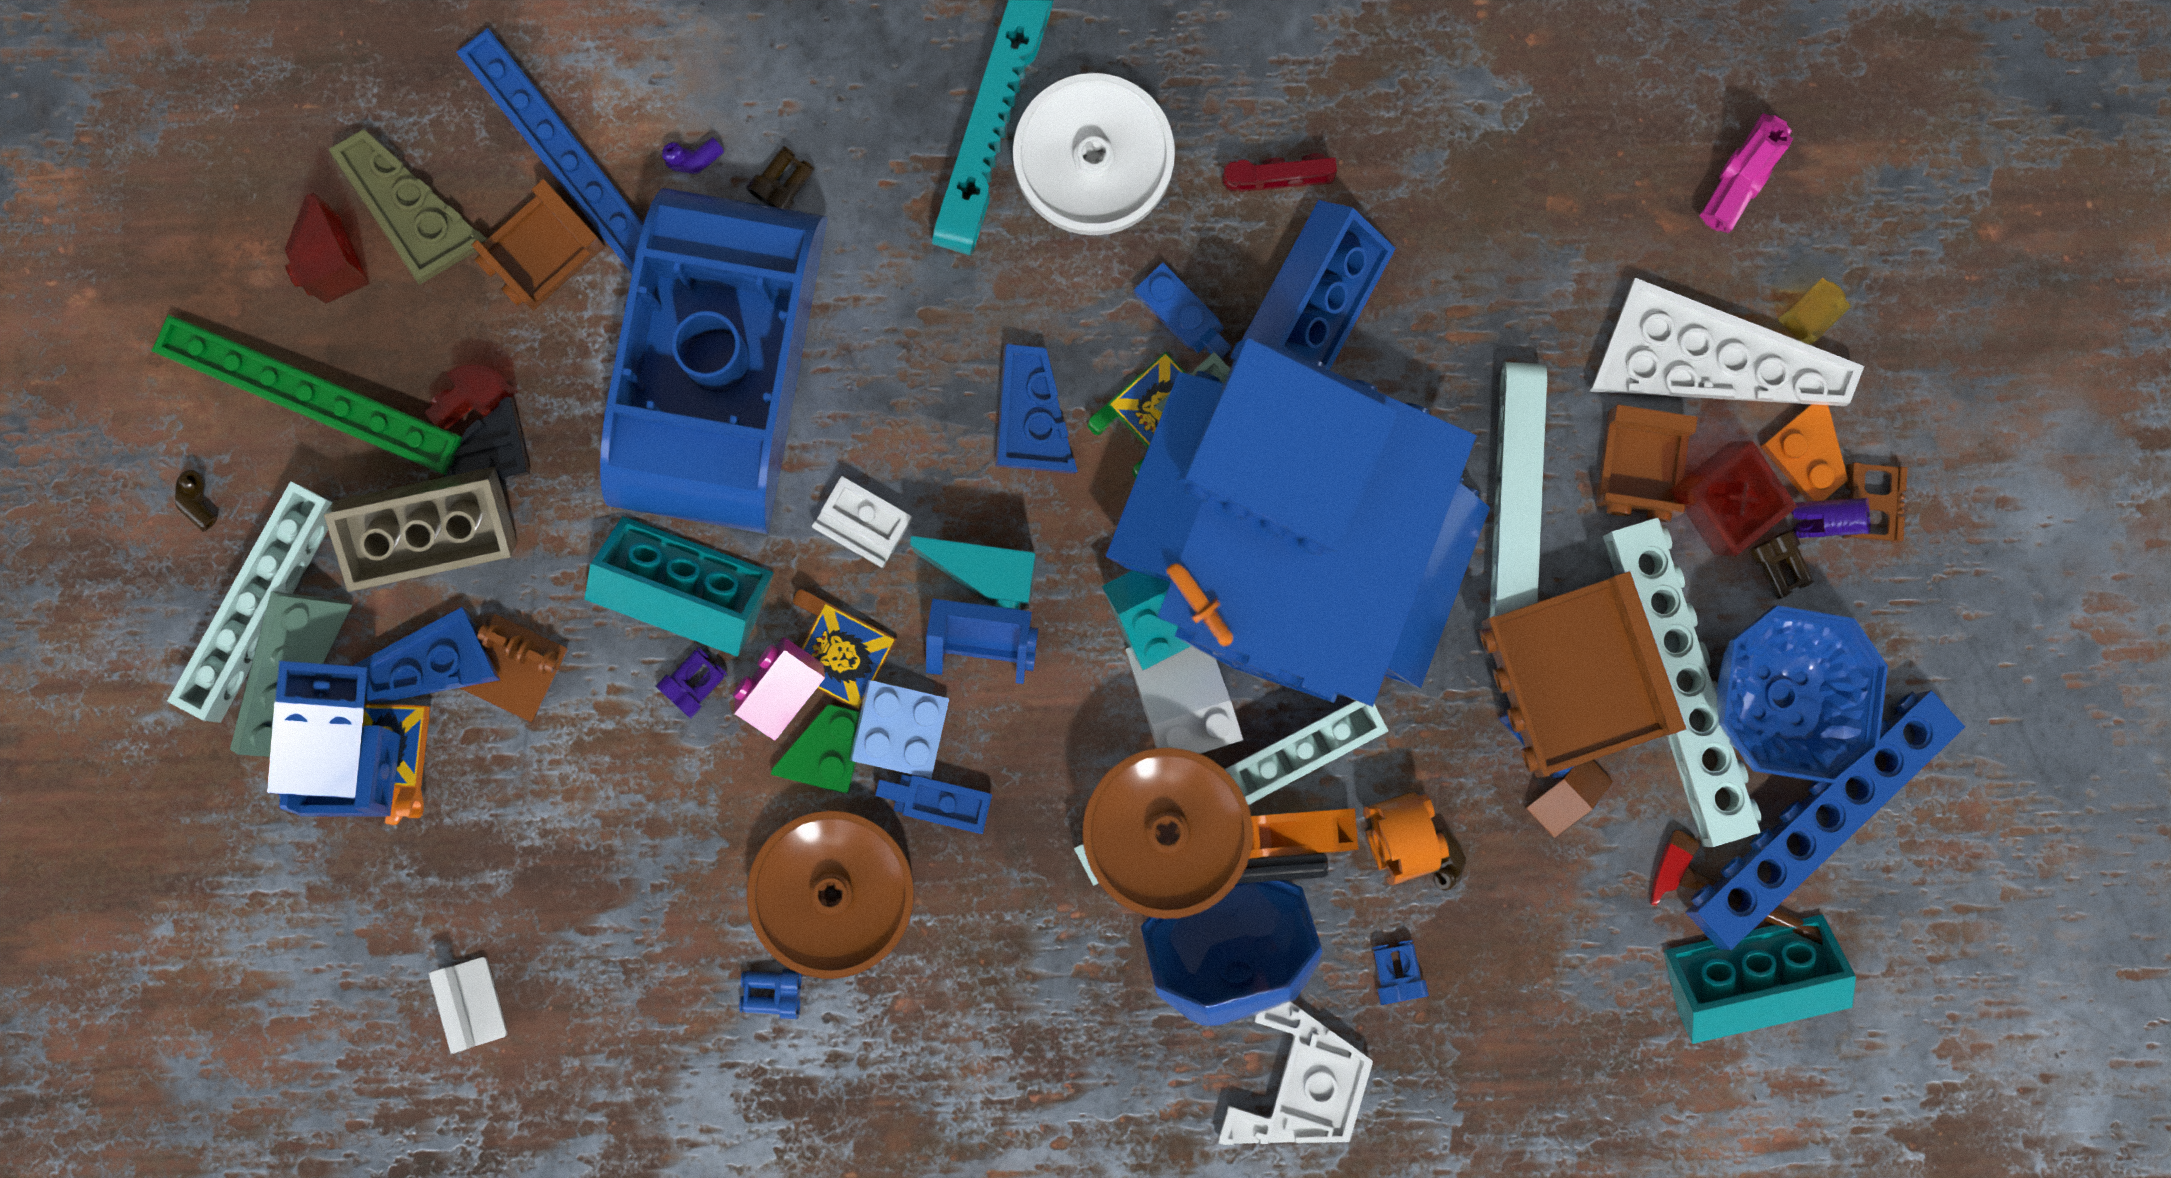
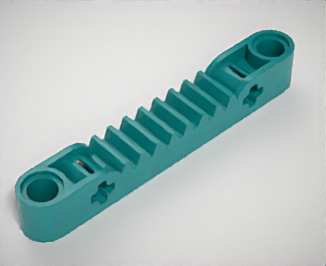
(962, 219)

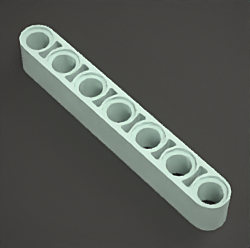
(1518, 487)

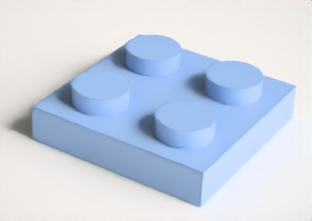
(899, 729)

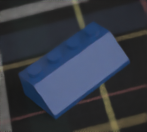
(1322, 284)

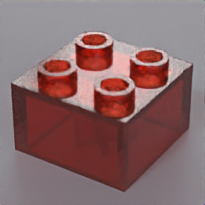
(1733, 498)

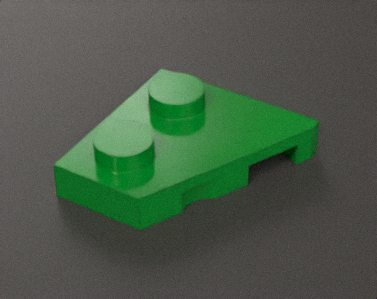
(823, 752)

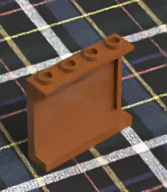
(1582, 675)

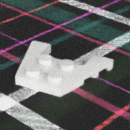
(1316, 1091)

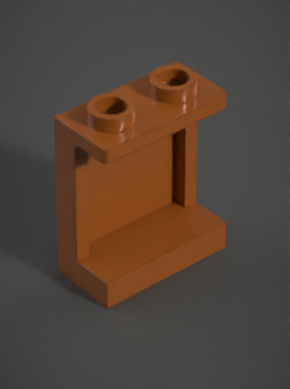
(538, 248)
(1643, 461)

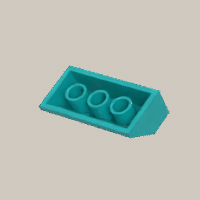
(678, 585)
(1759, 982)

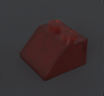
(322, 253)

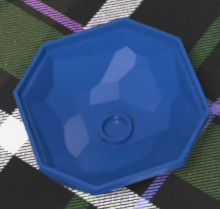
(1236, 955)

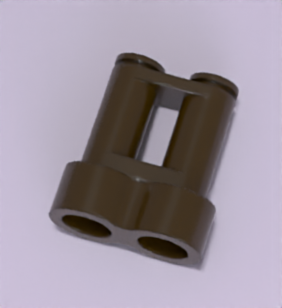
(770, 191)
(1775, 550)

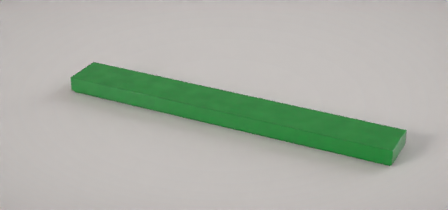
(307, 394)

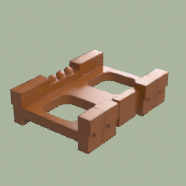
(1889, 503)

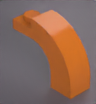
(1304, 833)

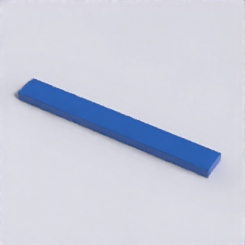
(554, 144)

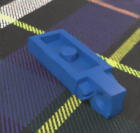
(1182, 312)
(938, 802)

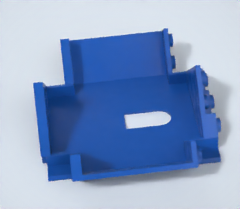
(1298, 616)

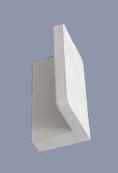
(468, 1004)

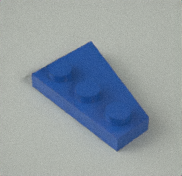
(1030, 415)

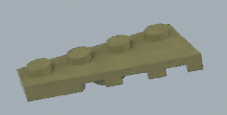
(410, 215)

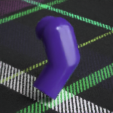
(691, 160)

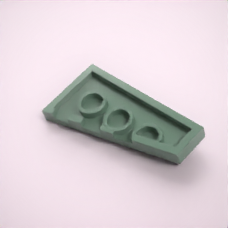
(292, 631)

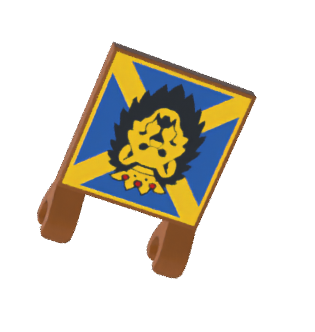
(846, 647)

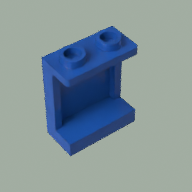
(980, 633)
(374, 782)

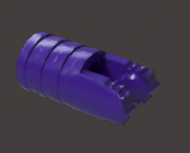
(1832, 517)

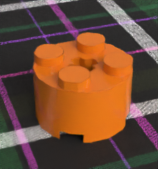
(1405, 837)

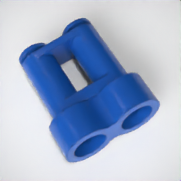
(1404, 988)
(786, 998)

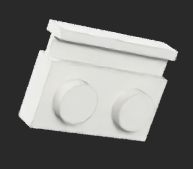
(862, 522)

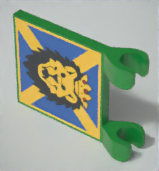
(1137, 402)

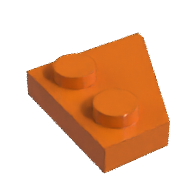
(1809, 453)

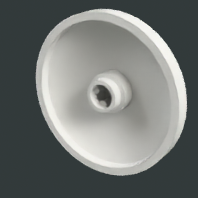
(1093, 154)

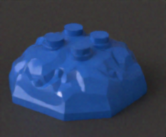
(1802, 694)

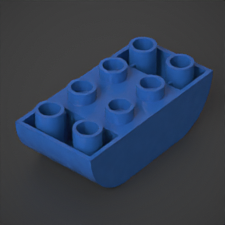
(709, 359)

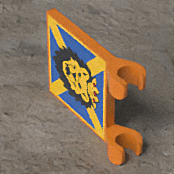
(412, 725)

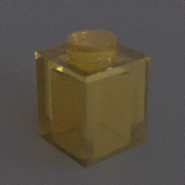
(1815, 311)

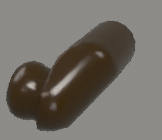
(189, 500)
(1452, 866)

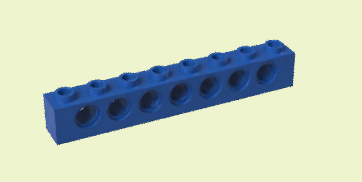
(1933, 730)

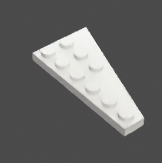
(1696, 351)

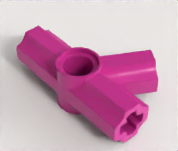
(1746, 172)

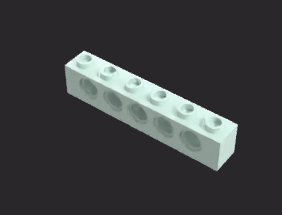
(233, 635)

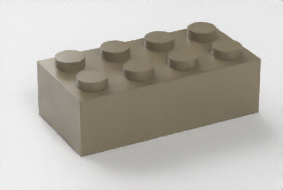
(420, 529)

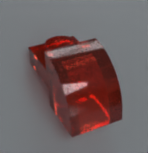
(475, 388)

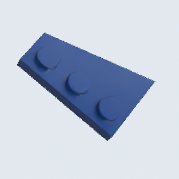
(429, 661)

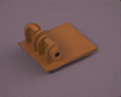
(524, 665)

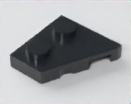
(493, 443)

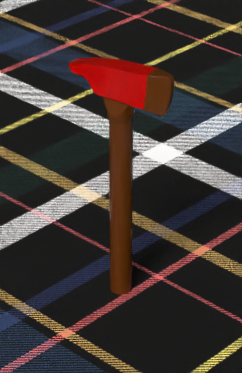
(1676, 872)

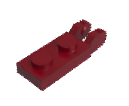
(1278, 174)

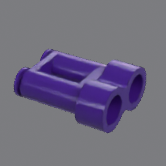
(683, 696)

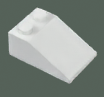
(1186, 702)

